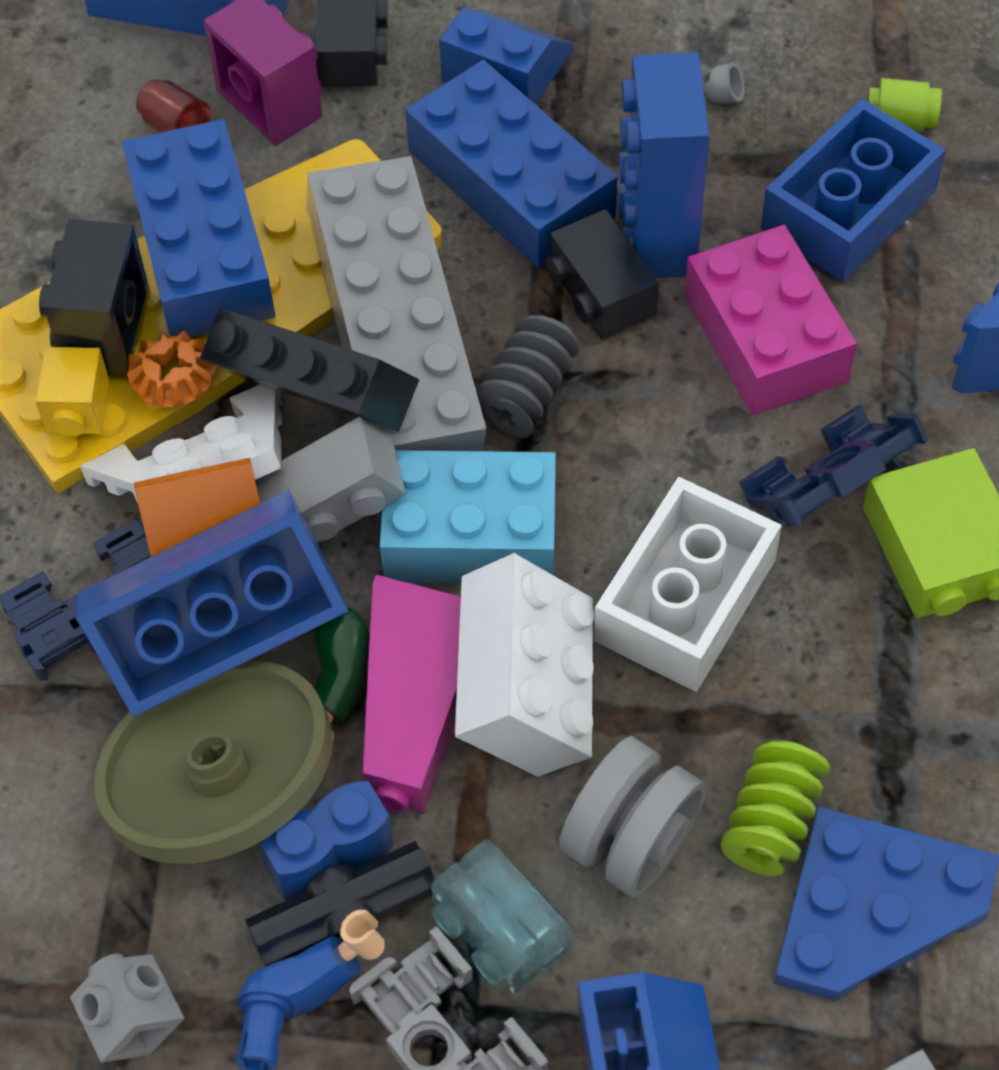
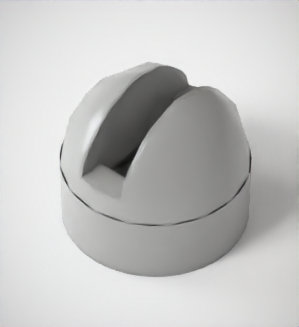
(725, 84)

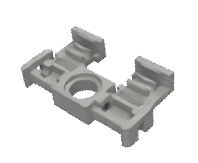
(401, 1008)

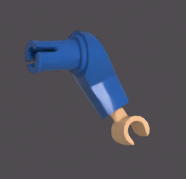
(300, 986)

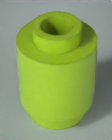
(908, 102)

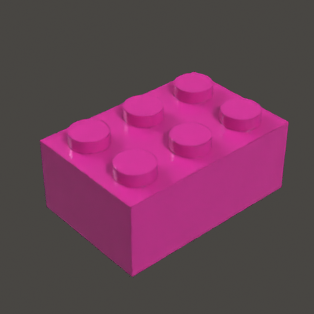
(769, 319)

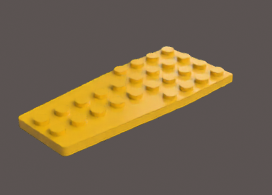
(299, 302)

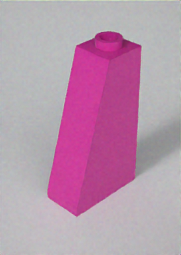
(409, 690)

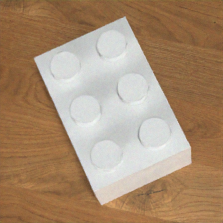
(686, 583)
(525, 666)

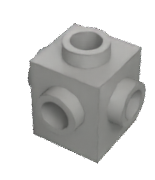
(126, 1007)

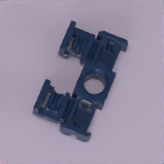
(856, 456)
(48, 628)

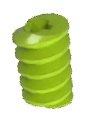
(773, 807)

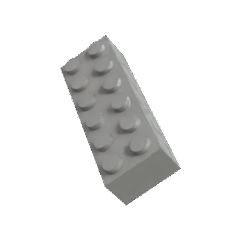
(395, 297)

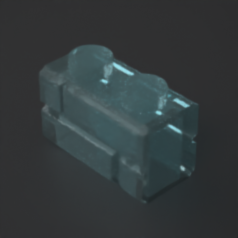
(499, 917)

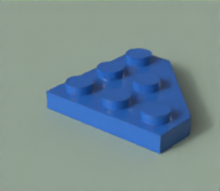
(876, 902)

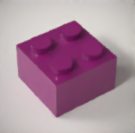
(264, 68)

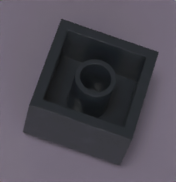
(97, 291)

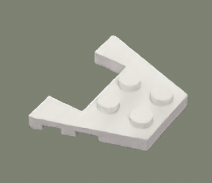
(224, 440)

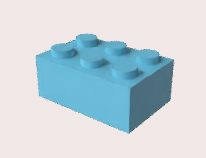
(468, 513)

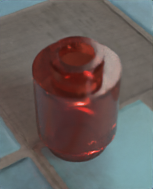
(170, 106)

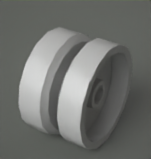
(632, 816)

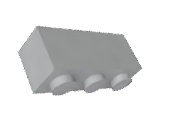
(339, 478)

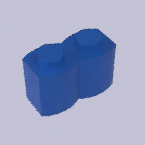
(342, 829)

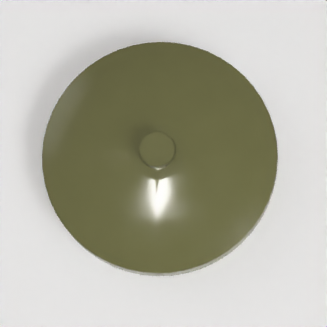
(215, 765)

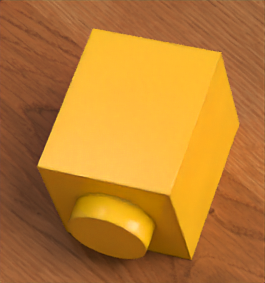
(72, 390)

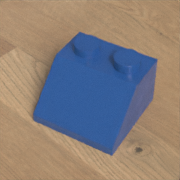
(514, 50)

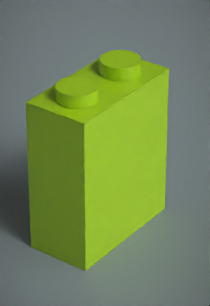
(938, 531)

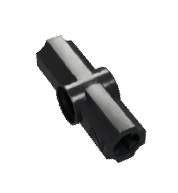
(318, 913)

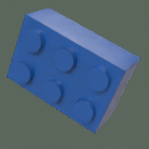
(853, 188)

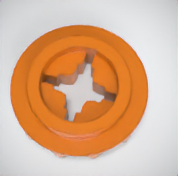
(181, 384)

